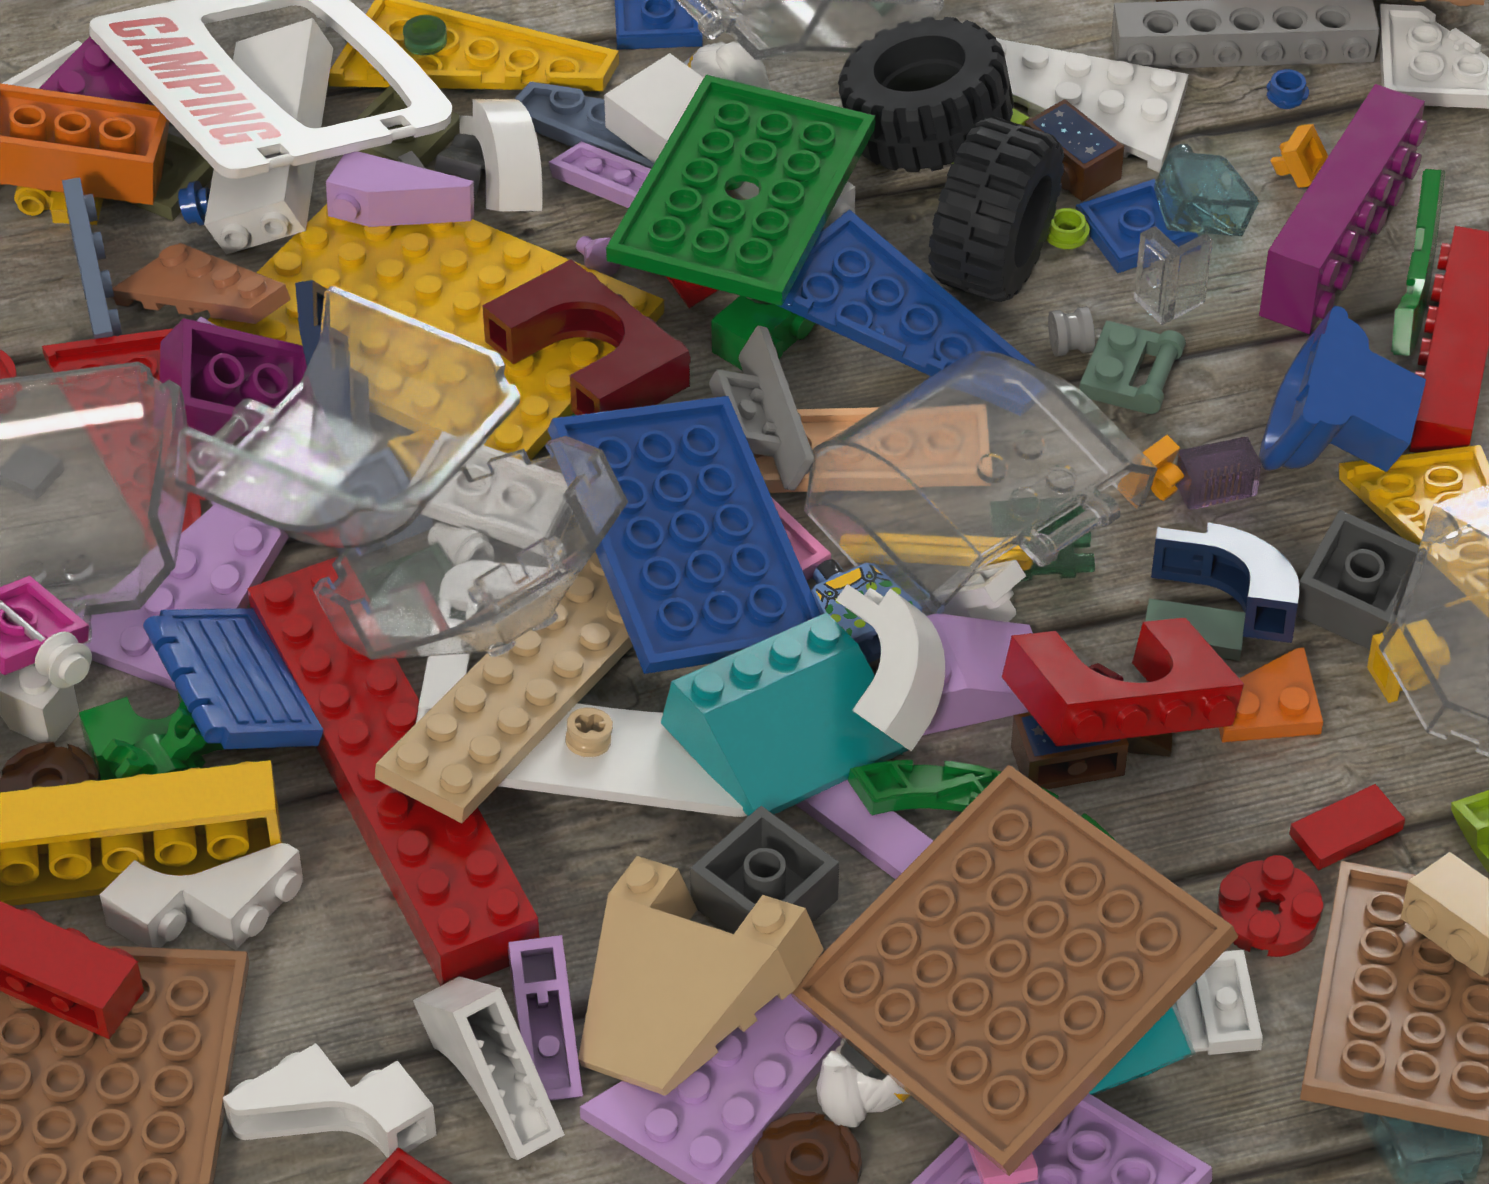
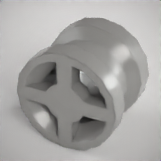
(1071, 331)

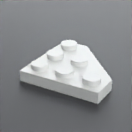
(1430, 60)

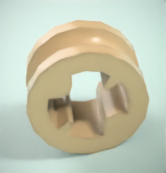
(589, 732)

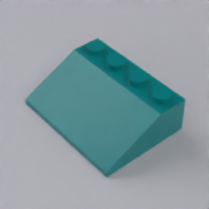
(780, 716)

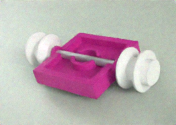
(42, 632)

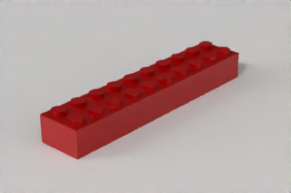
(440, 871)

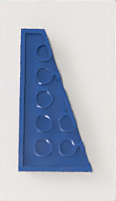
(886, 302)

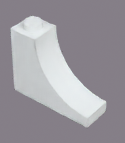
(481, 1038)

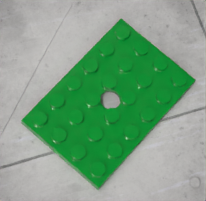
(733, 135)

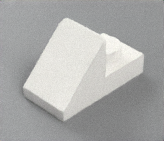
(988, 593)

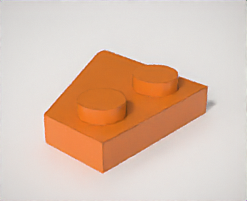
(1277, 702)

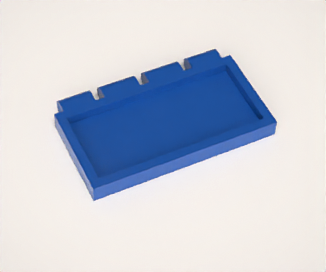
(233, 678)

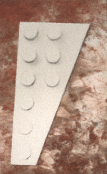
(1123, 98)

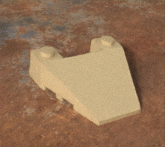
(680, 987)

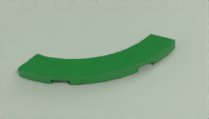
(1411, 310)
(908, 786)

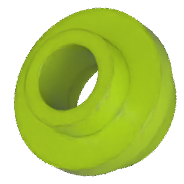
(1068, 229)

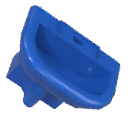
(1342, 398)

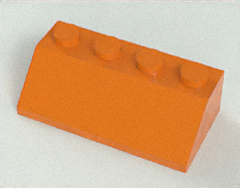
(67, 136)

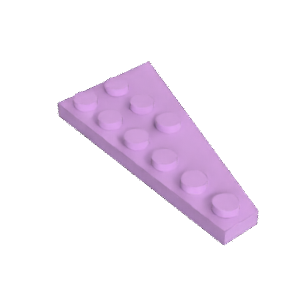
(212, 571)
(721, 1109)

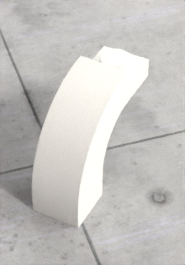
(508, 152)
(910, 666)

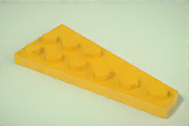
(481, 54)
(1415, 484)

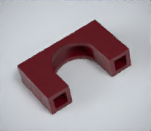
(575, 304)

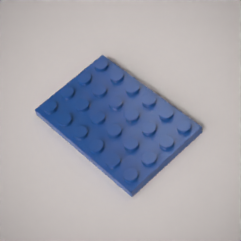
(700, 543)

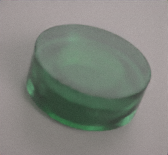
(425, 35)

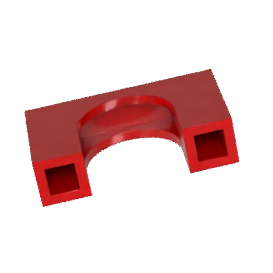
(1073, 704)

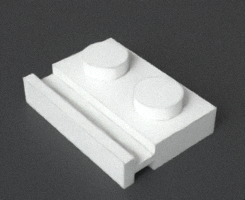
(1222, 1008)

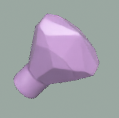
(595, 255)

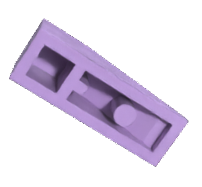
(394, 193)
(546, 1013)

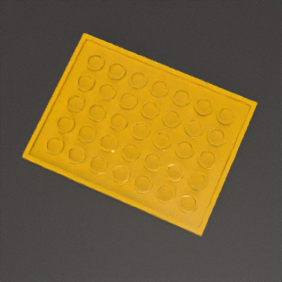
(443, 280)

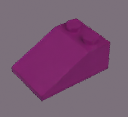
(224, 367)

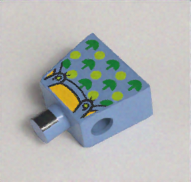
(832, 580)

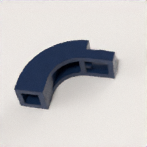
(1239, 566)

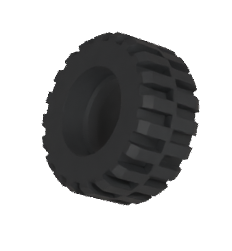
(926, 90)
(996, 209)

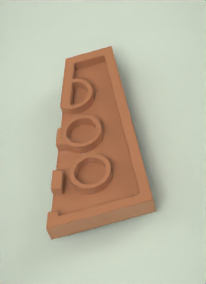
(202, 283)

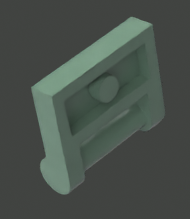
(1117, 361)

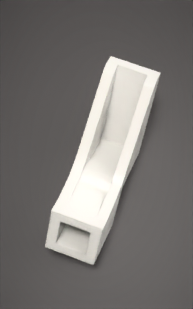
(223, 901)
(312, 1097)

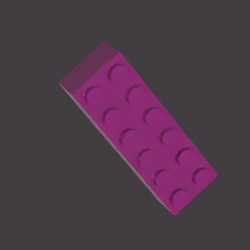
(1343, 209)

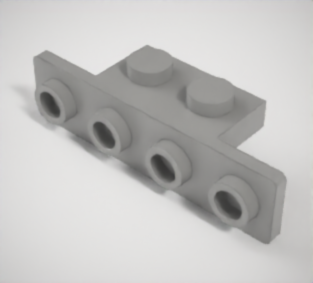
(767, 408)

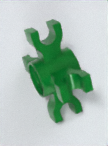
(158, 751)

